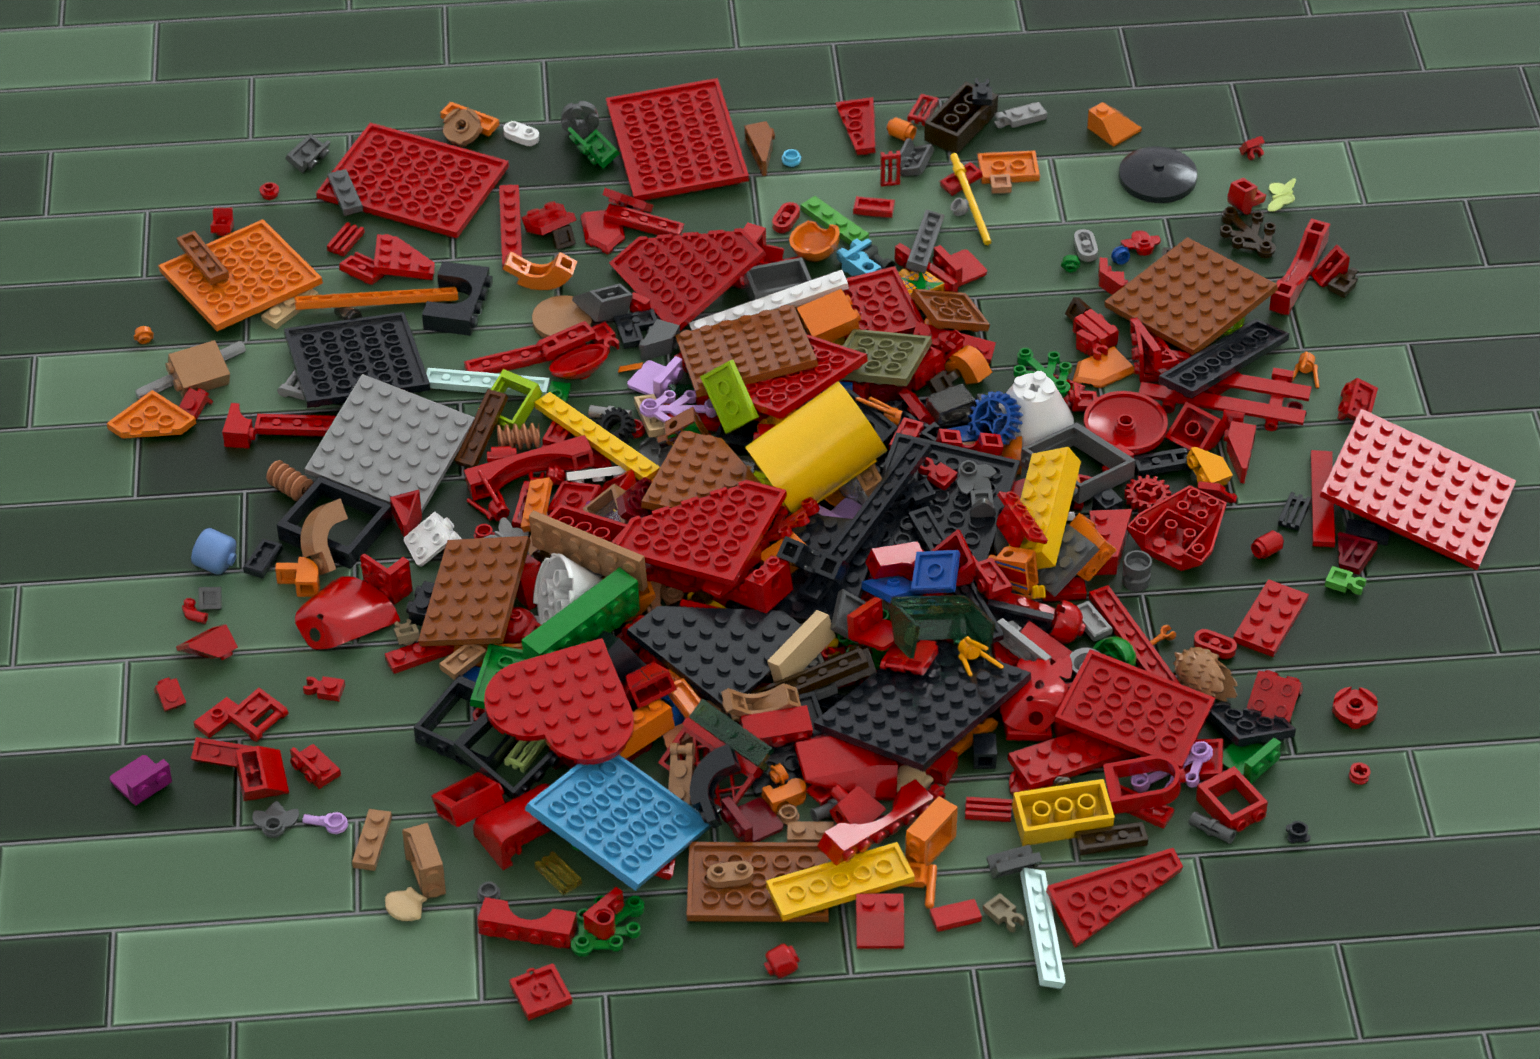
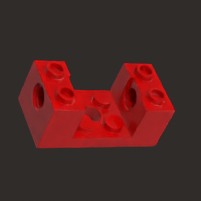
(762, 586)

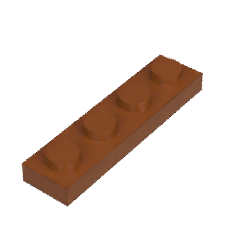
(203, 257)

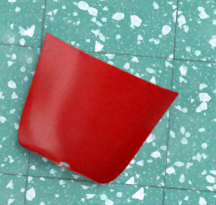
(349, 611)

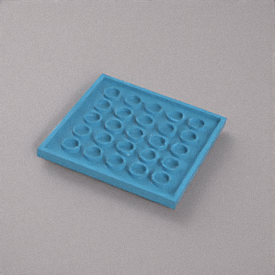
(619, 818)

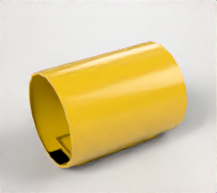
(817, 447)

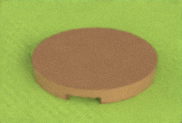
(556, 315)

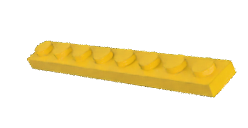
(598, 437)

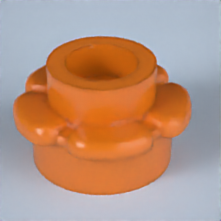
(143, 334)
(778, 774)

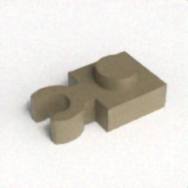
(406, 633)
(1002, 910)

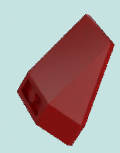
(1180, 528)
(832, 761)

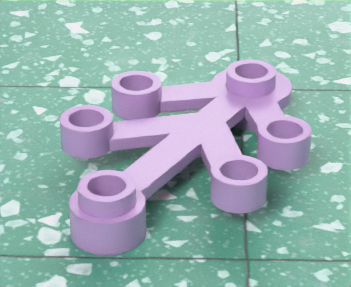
(655, 408)
(1200, 753)

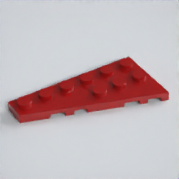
(1100, 897)

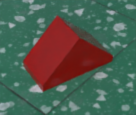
(1331, 265)

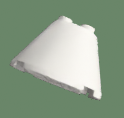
(1041, 407)
(559, 584)

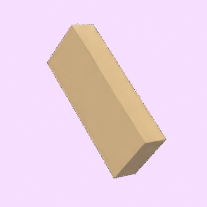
(802, 647)

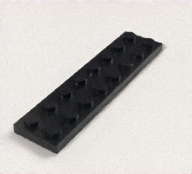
(1223, 358)

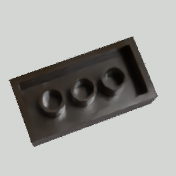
(958, 120)

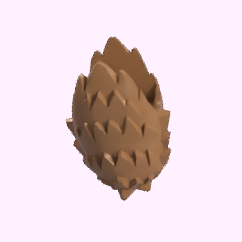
(1203, 672)

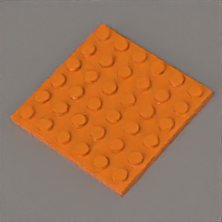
(260, 271)

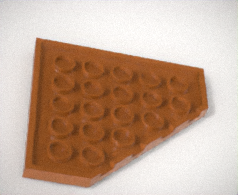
(694, 469)

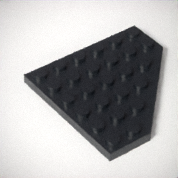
(714, 645)

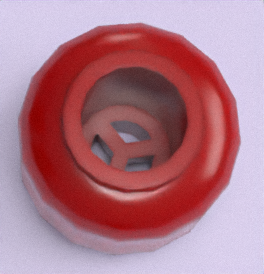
(781, 961)

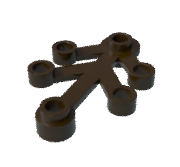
(1264, 247)

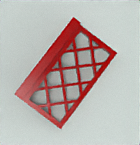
(711, 742)

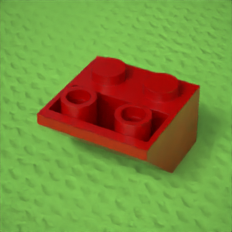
(260, 772)

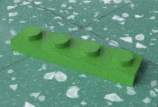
(827, 215)

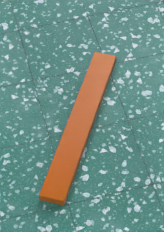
(376, 298)

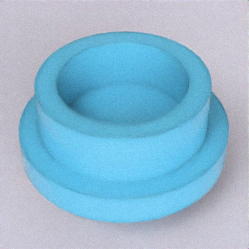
(791, 158)

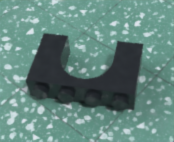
(462, 316)

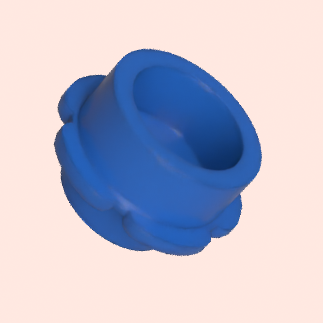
(1120, 255)

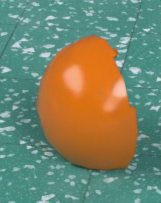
(814, 242)

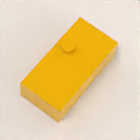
(1061, 811)

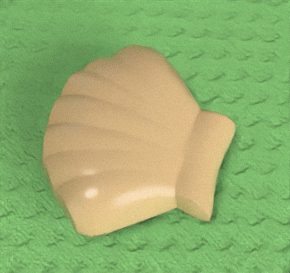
(907, 774)
(405, 904)

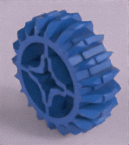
(987, 412)

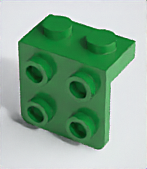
(596, 146)
(1252, 759)

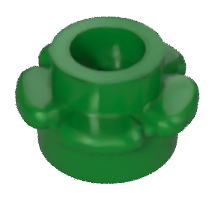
(1070, 263)

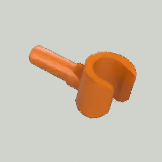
(1162, 635)

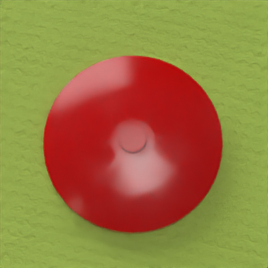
(1127, 419)

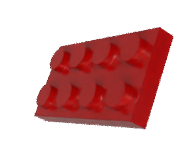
(1270, 618)

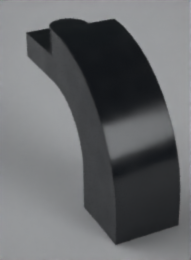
(706, 778)

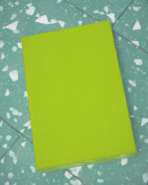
(729, 396)

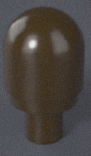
(702, 597)

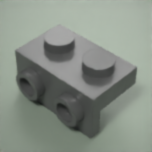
(307, 153)
(914, 158)

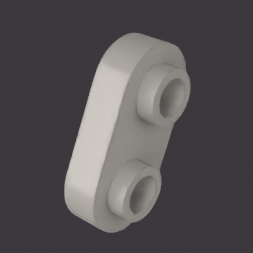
(1085, 245)

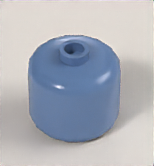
(214, 551)

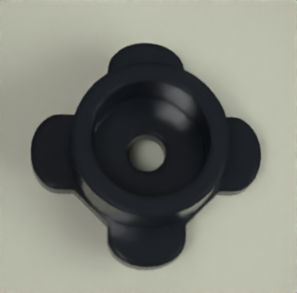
(1297, 832)

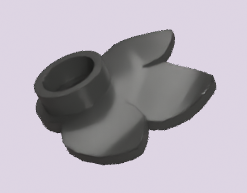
(976, 478)
(275, 819)

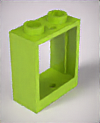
(531, 389)

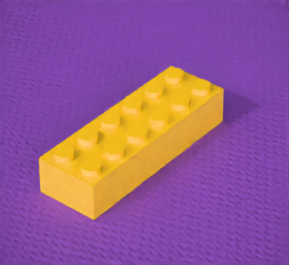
(1048, 499)

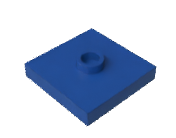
(935, 572)
(888, 587)

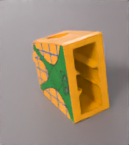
(920, 281)

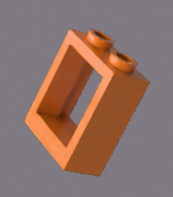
(931, 832)

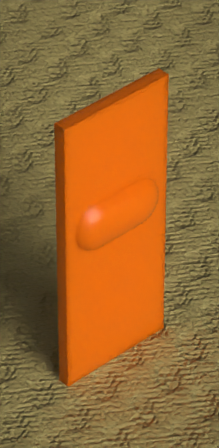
(630, 367)

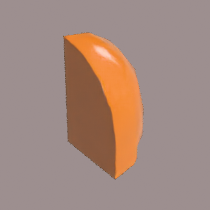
(1013, 450)

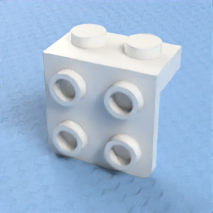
(429, 538)

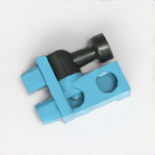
(862, 258)

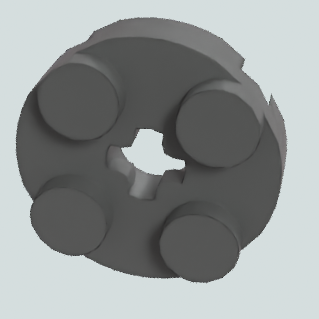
(581, 127)

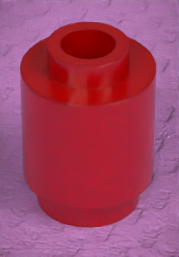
(500, 452)
(1267, 544)

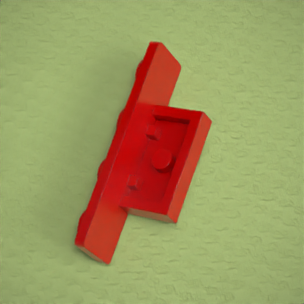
(1017, 522)

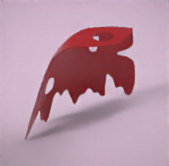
(1046, 699)

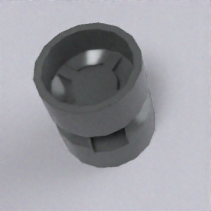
(1137, 570)

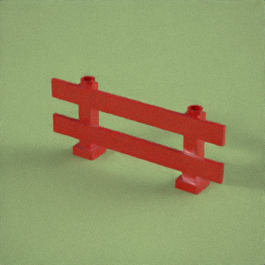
(1278, 387)

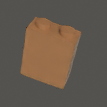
(198, 368)

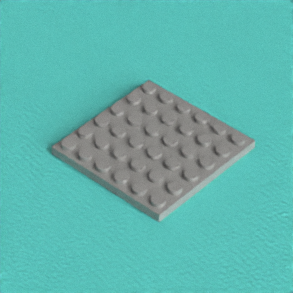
(389, 442)

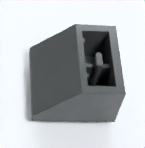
(605, 302)

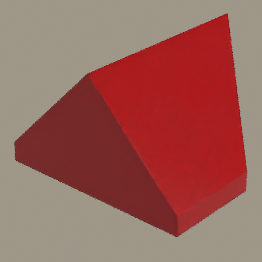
(406, 511)

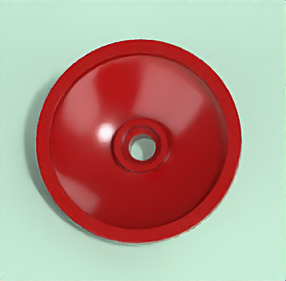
(579, 362)

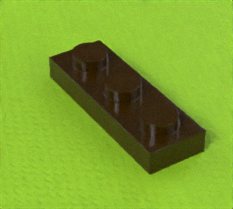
(1111, 838)

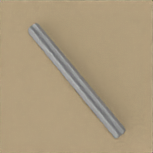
(167, 381)

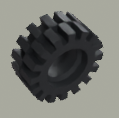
(615, 416)

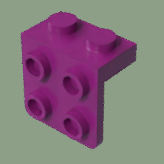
(141, 778)

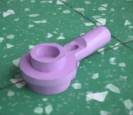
(334, 822)

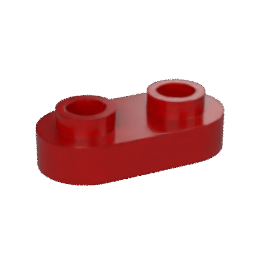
(786, 217)
(1216, 643)

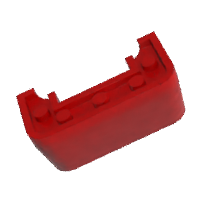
(509, 828)

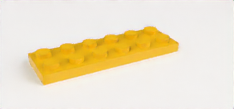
(837, 884)

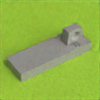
(1019, 643)

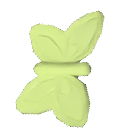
(1282, 195)

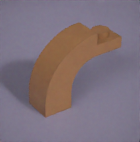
(315, 534)
(743, 704)

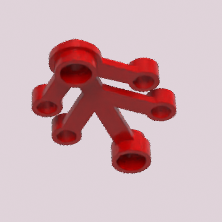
(783, 527)

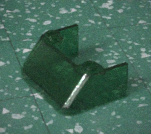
(938, 618)

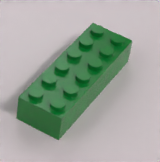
(582, 621)

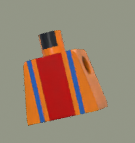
(1019, 567)

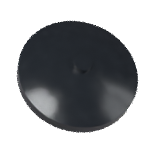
(1158, 174)

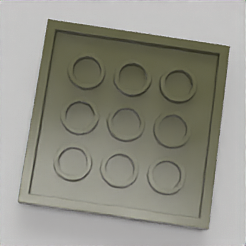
(890, 356)

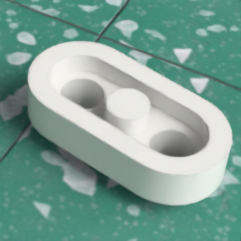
(521, 133)

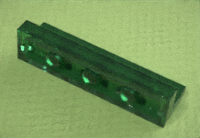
(732, 734)

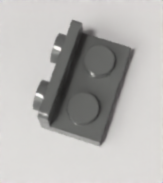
(1012, 861)

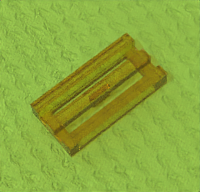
(557, 865)

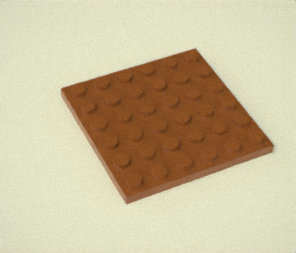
(1191, 296)
(759, 344)

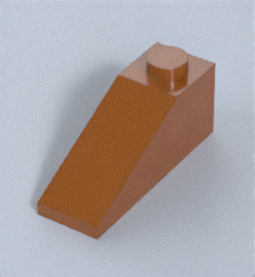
(760, 143)

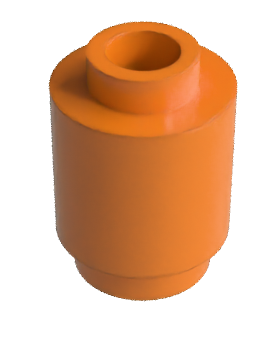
(901, 129)

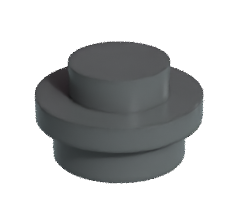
(488, 890)

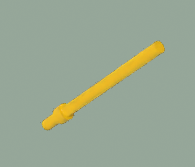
(959, 171)

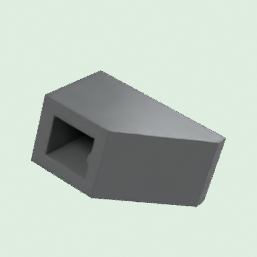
(659, 340)

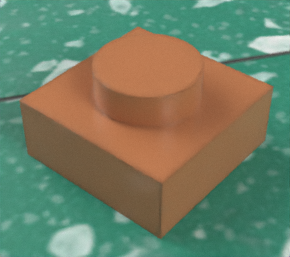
(1000, 183)

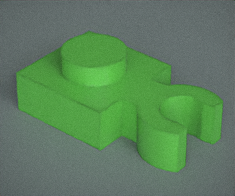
(1342, 580)

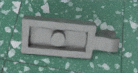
(1021, 115)

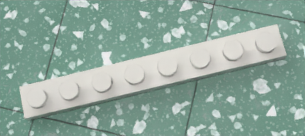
(794, 296)

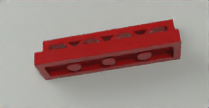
(1154, 347)

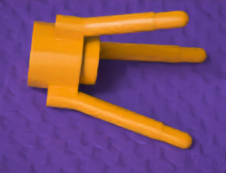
(970, 650)

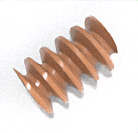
(519, 436)
(288, 480)

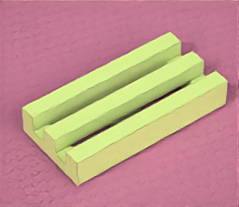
(526, 755)

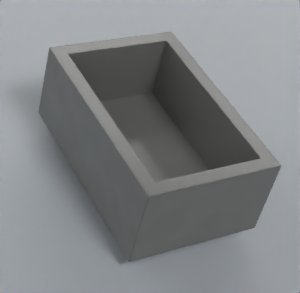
(775, 277)

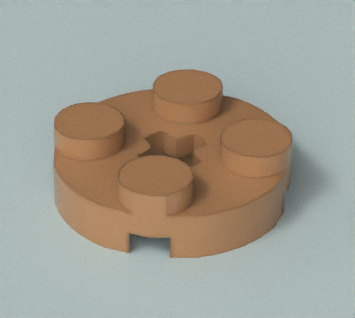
(466, 135)

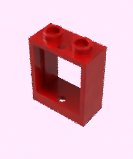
(1222, 783)
(468, 799)

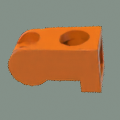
(791, 793)

